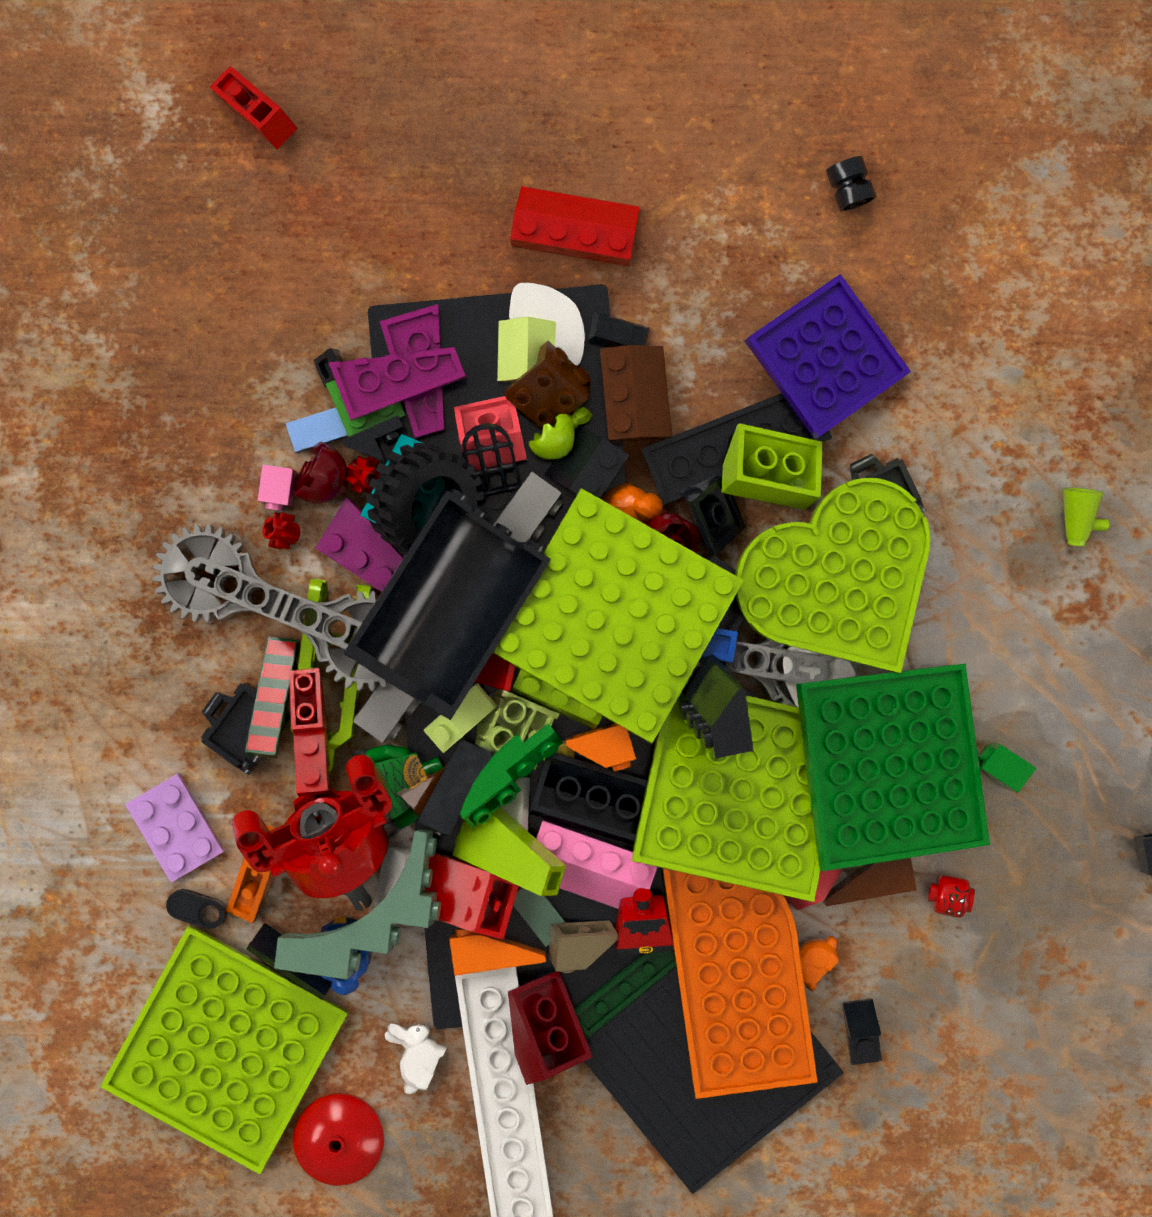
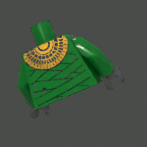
(400, 771)

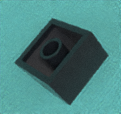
(589, 464)

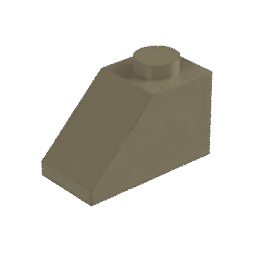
(579, 944)

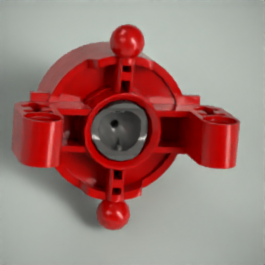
(328, 841)

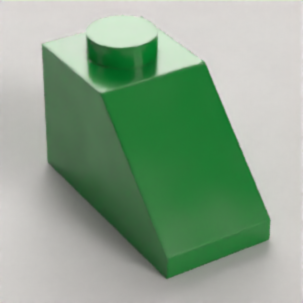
(1005, 767)

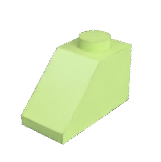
(470, 712)

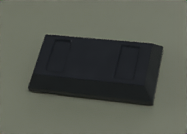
(615, 331)

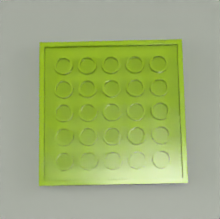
(618, 616)
(733, 815)
(224, 1049)

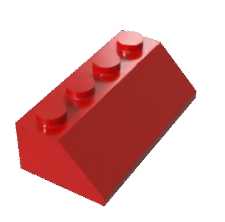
(574, 226)

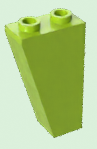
(510, 853)

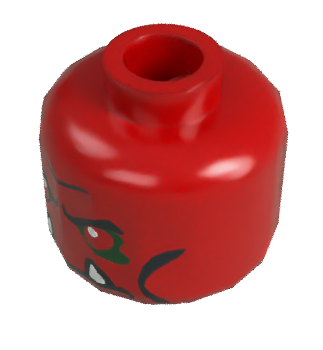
(951, 896)

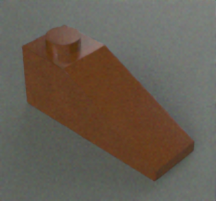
(873, 882)

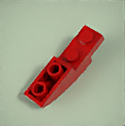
(309, 731)

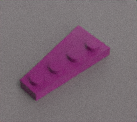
(407, 335)
(389, 380)

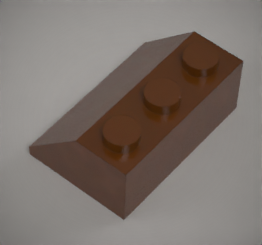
(635, 393)

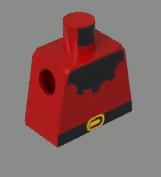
(643, 924)

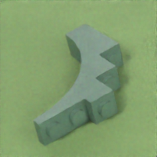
(407, 903)

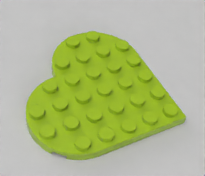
(843, 579)

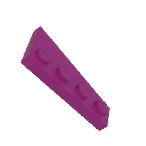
(358, 547)

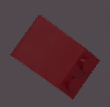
(545, 1029)

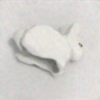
(419, 1057)

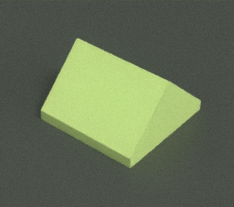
(520, 345)

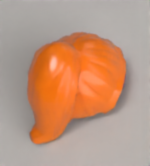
(635, 502)

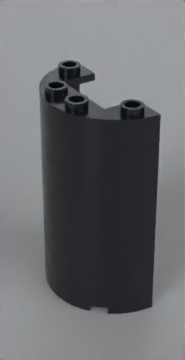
(447, 605)

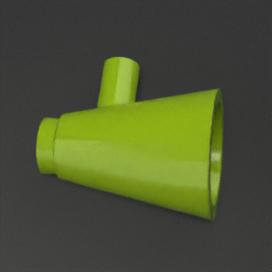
(1080, 514)

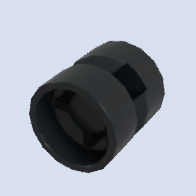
(851, 184)

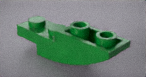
(497, 780)

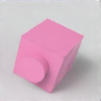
(276, 487)

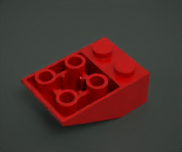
(471, 896)

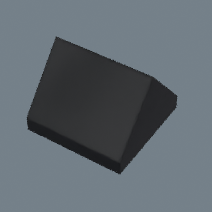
(323, 367)

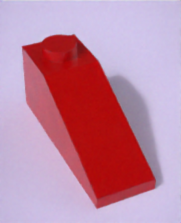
(254, 107)

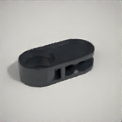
(189, 907)

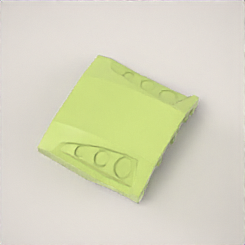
(511, 717)

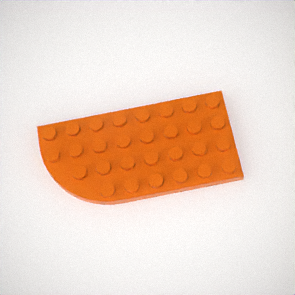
(739, 986)

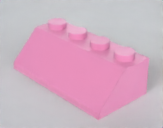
(594, 864)

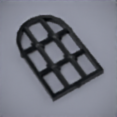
(495, 448)

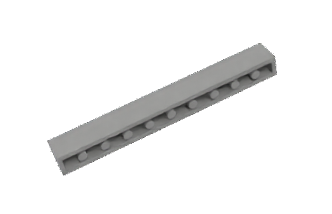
(524, 518)

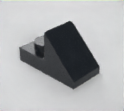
(368, 440)
(862, 1031)

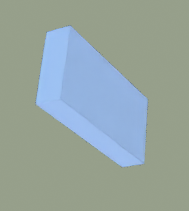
(319, 427)

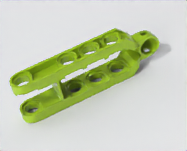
(308, 659)

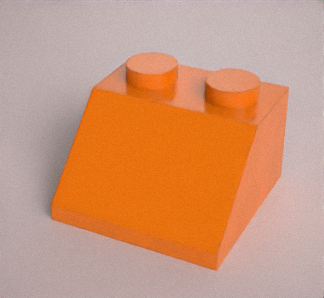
(605, 746)

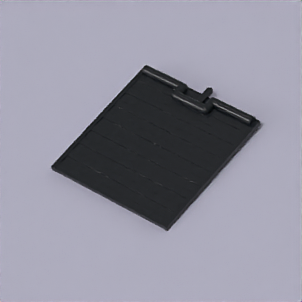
(649, 1073)

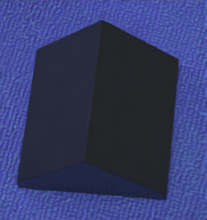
(713, 513)

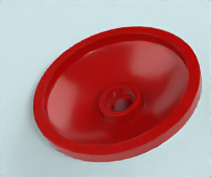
(340, 1119)

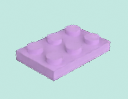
(175, 827)

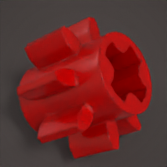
(361, 472)
(281, 531)

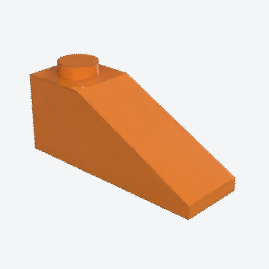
(249, 891)
(481, 953)

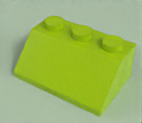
(773, 467)
(547, 696)

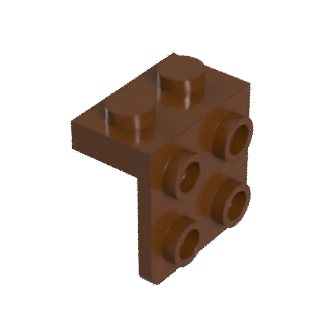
(549, 387)

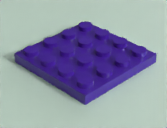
(827, 356)

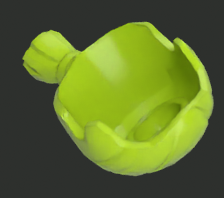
(559, 440)

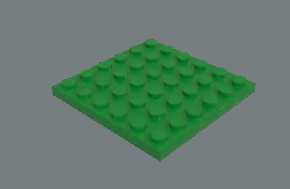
(892, 766)

